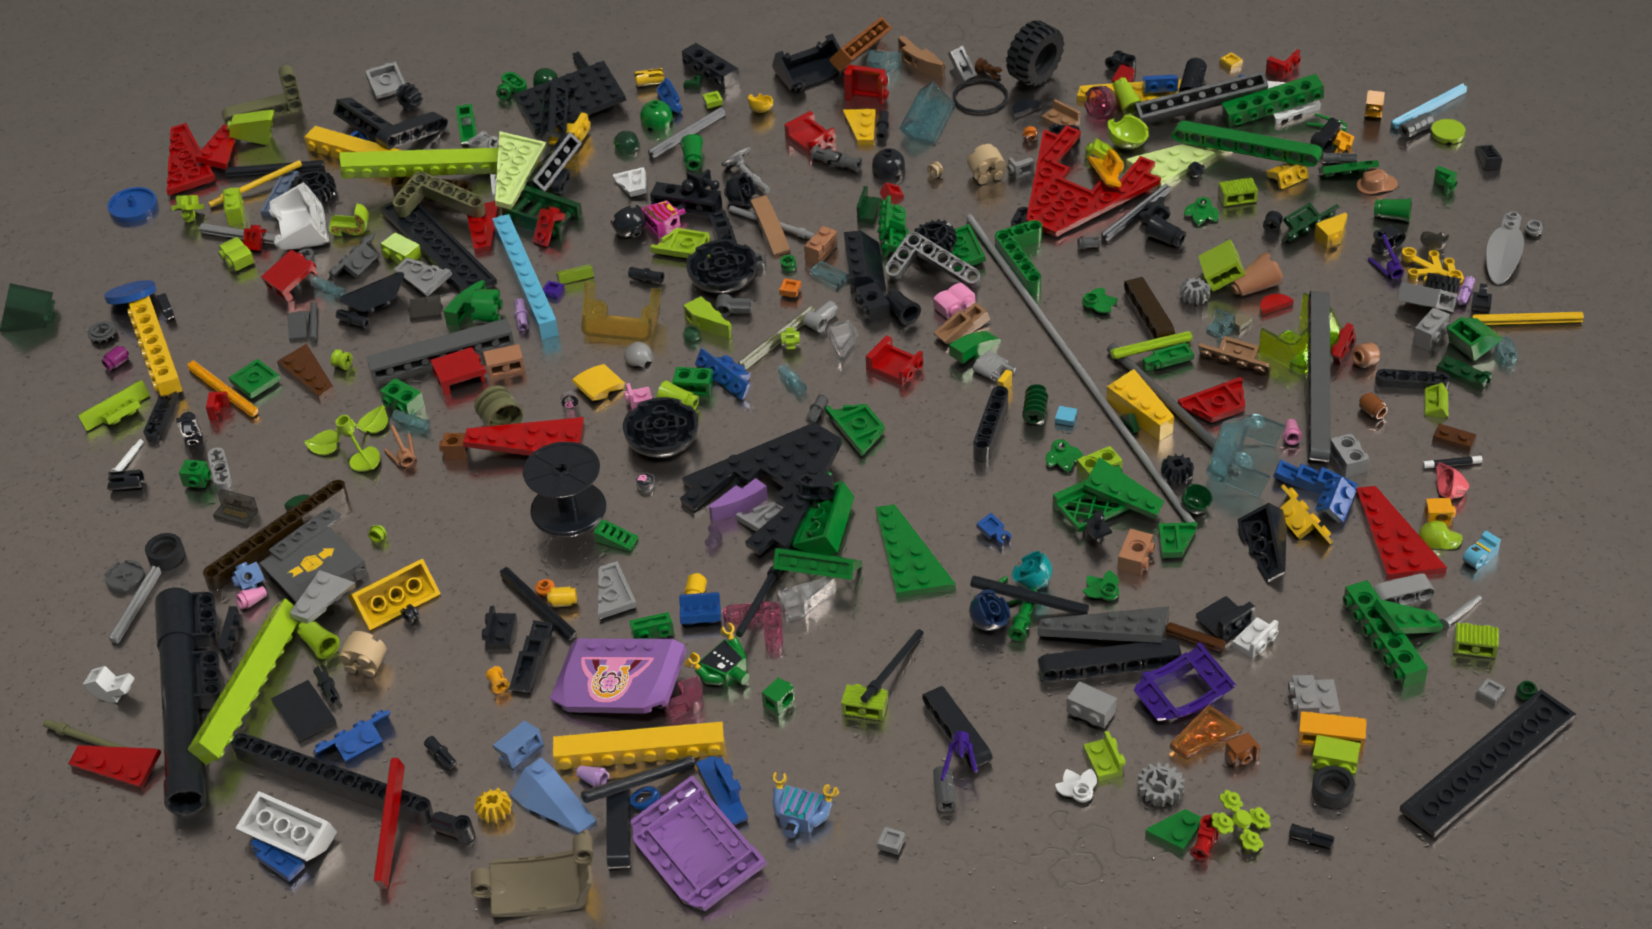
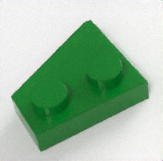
(1175, 538)

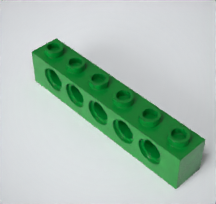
(1272, 100)
(1394, 648)

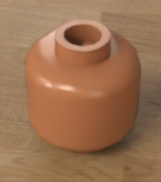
(1366, 355)

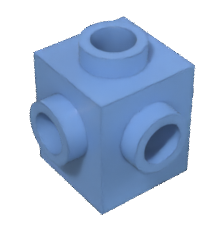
(253, 572)

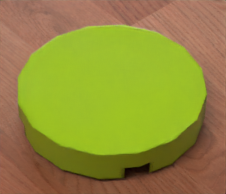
(1448, 131)

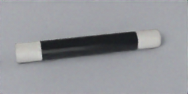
(1453, 461)

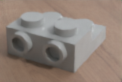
(384, 79)
(1313, 695)

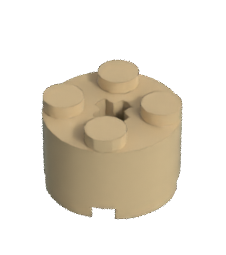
(986, 163)
(362, 653)

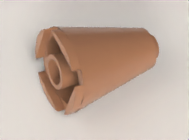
(1258, 276)

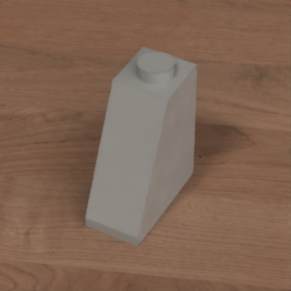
(1427, 296)

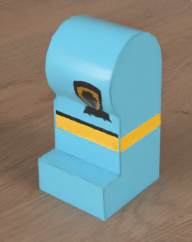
(1482, 550)

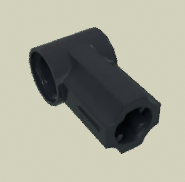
(1325, 137)
(455, 826)

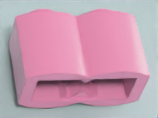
(953, 300)

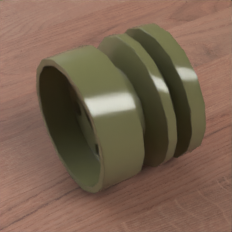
(498, 407)

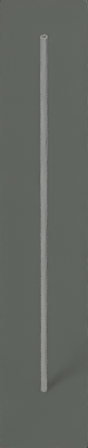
(1080, 370)

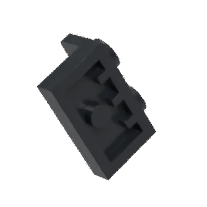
(499, 629)

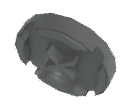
(124, 576)

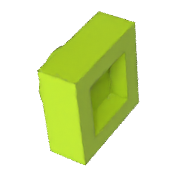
(712, 99)

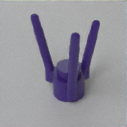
(1393, 267)
(960, 745)

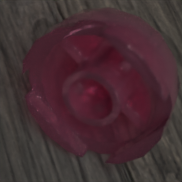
(1100, 102)

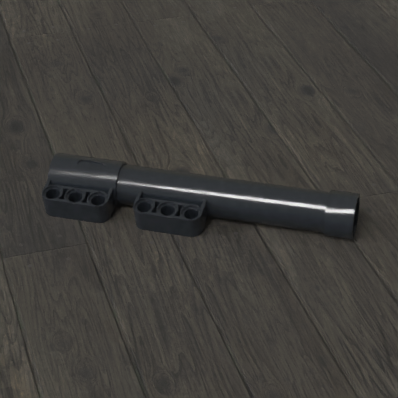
(187, 684)

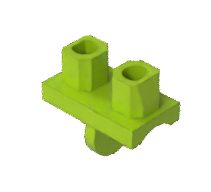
(188, 205)

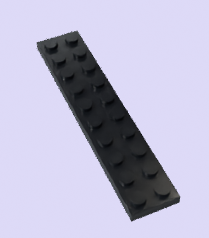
(440, 247)
(1487, 763)

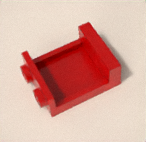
(865, 83)
(807, 133)
(288, 273)
(893, 362)
(457, 368)

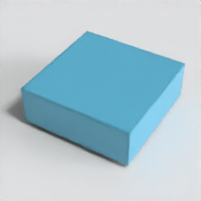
(1066, 415)

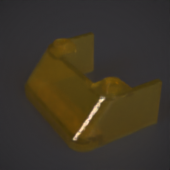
(599, 324)

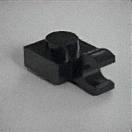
(1482, 300)

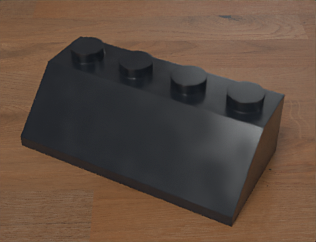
(863, 260)

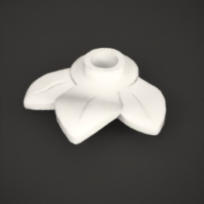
(1077, 786)

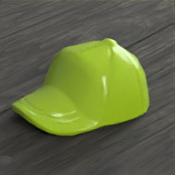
(1439, 536)

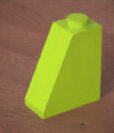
(252, 126)

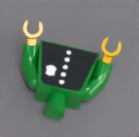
(723, 663)

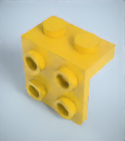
(578, 129)

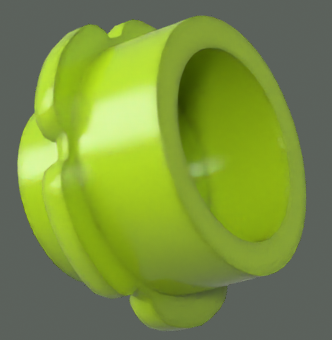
(377, 533)

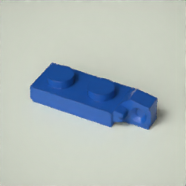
(669, 95)
(277, 860)

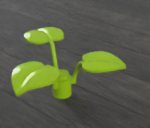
(365, 460)

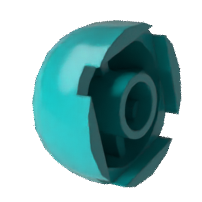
(1033, 572)

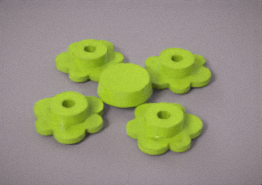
(1242, 819)

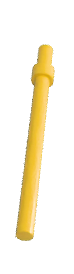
(260, 181)

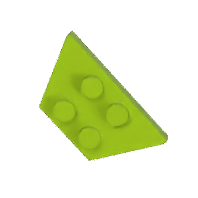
(681, 242)

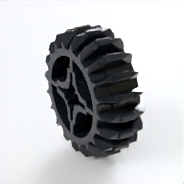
(318, 182)
(939, 233)

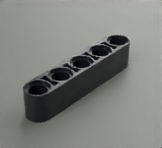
(411, 130)
(990, 424)
(952, 719)
(618, 829)

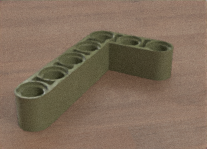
(284, 100)
(428, 186)

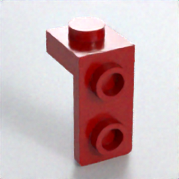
(1282, 68)
(545, 225)

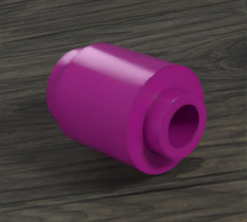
(115, 358)

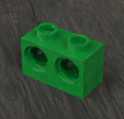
(694, 380)
(402, 397)

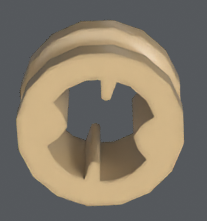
(935, 169)

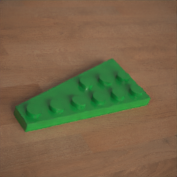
(910, 561)

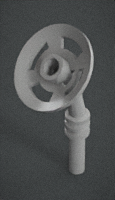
(737, 160)

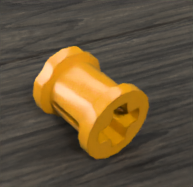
(498, 681)

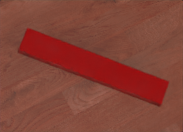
(389, 823)

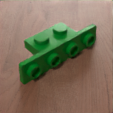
(891, 216)

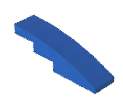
(1305, 476)

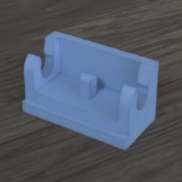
(519, 744)

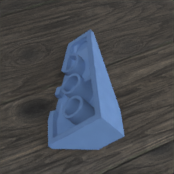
(547, 794)

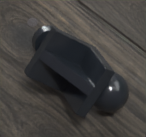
(699, 182)
(1096, 527)

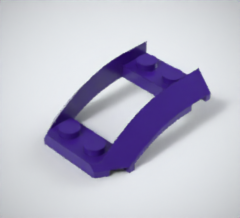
(1205, 666)

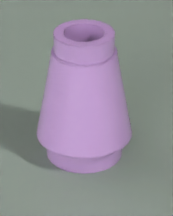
(592, 775)

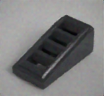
(1489, 157)

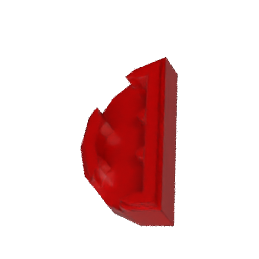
(1275, 302)

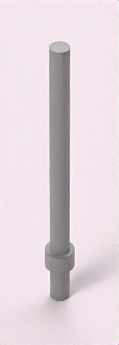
(800, 232)

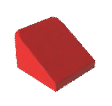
(1124, 72)
(891, 190)

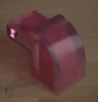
(688, 702)

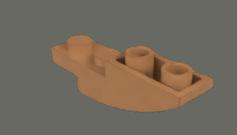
(920, 59)

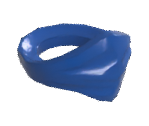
(644, 805)

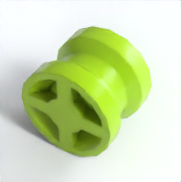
(341, 359)

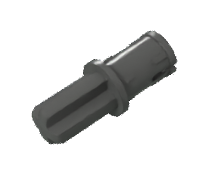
(1339, 157)
(817, 408)

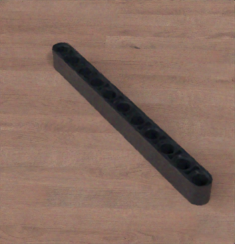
(328, 777)

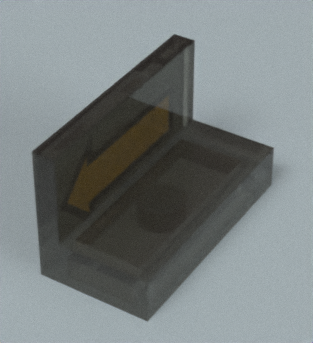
(235, 507)

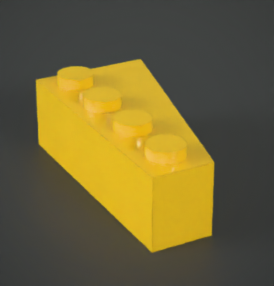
(1134, 396)

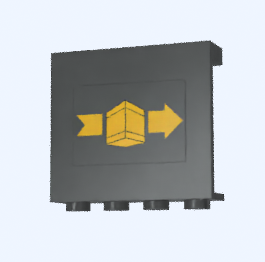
(323, 553)

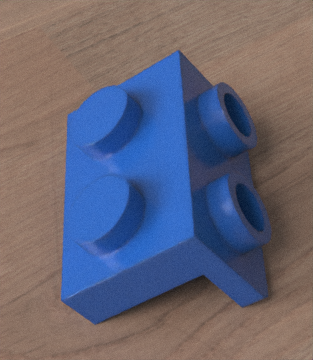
(1160, 83)
(1336, 498)
(700, 608)

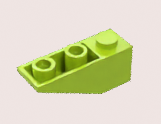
(706, 318)

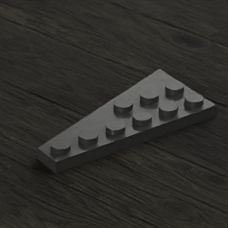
(1128, 625)

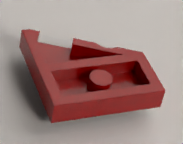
(1342, 348)

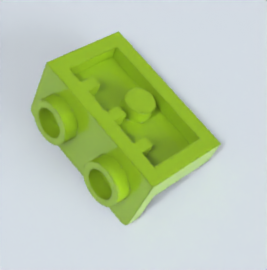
(1105, 758)

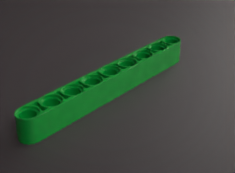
(1247, 143)

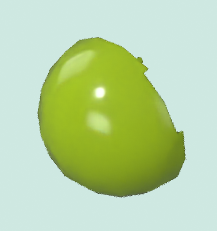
(1128, 132)

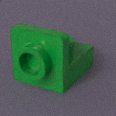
(1446, 179)

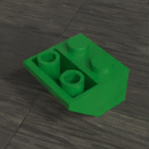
(1472, 337)

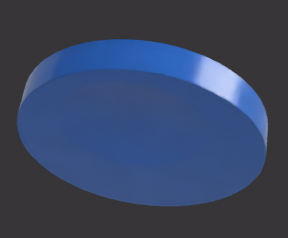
(132, 204)
(130, 292)

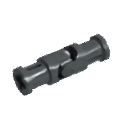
(836, 158)

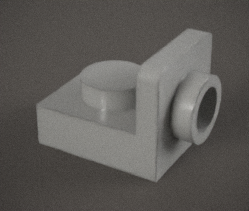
(1021, 168)

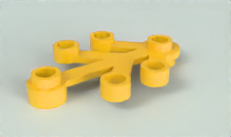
(1409, 256)

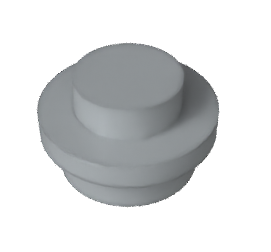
(1533, 228)

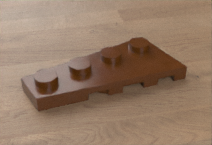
(307, 371)

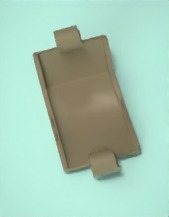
(537, 882)

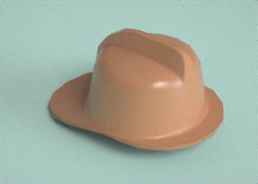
(1376, 181)

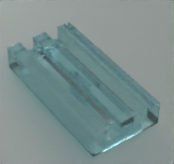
(827, 274)

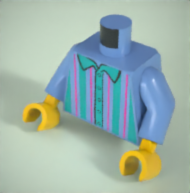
(800, 808)

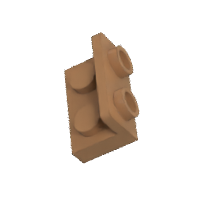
(1061, 114)

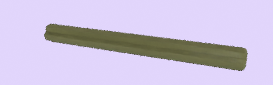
(773, 341)

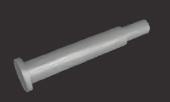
(1459, 612)

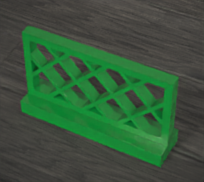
(1074, 496)
(815, 563)

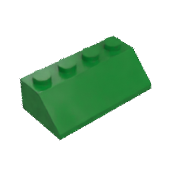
(825, 522)

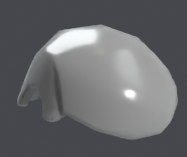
(638, 354)

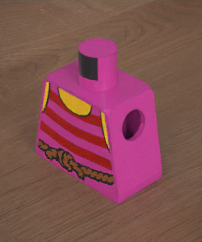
(663, 217)

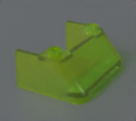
(1292, 348)

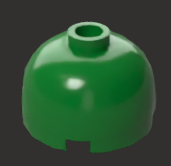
(656, 115)

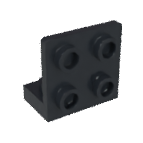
(1226, 618)

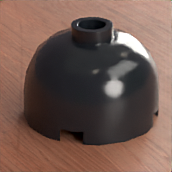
(888, 164)
(739, 190)
(629, 222)

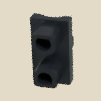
(1155, 208)
(189, 427)

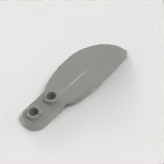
(1505, 248)

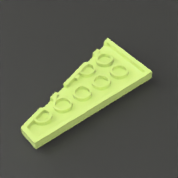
(1174, 161)
(515, 165)

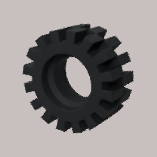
(1442, 282)

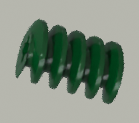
(1035, 404)

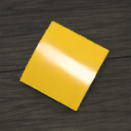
(598, 382)

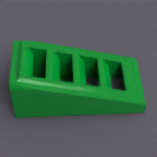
(606, 528)

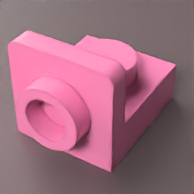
(637, 395)

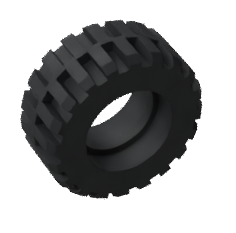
(1035, 53)

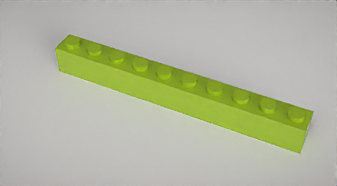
(408, 162)
(244, 684)

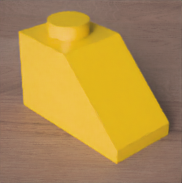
(1331, 231)

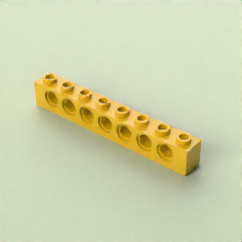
(154, 347)

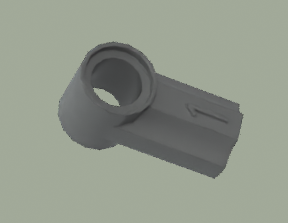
(727, 305)

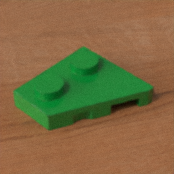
(1176, 830)

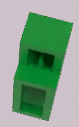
(466, 122)
(461, 305)
(972, 345)

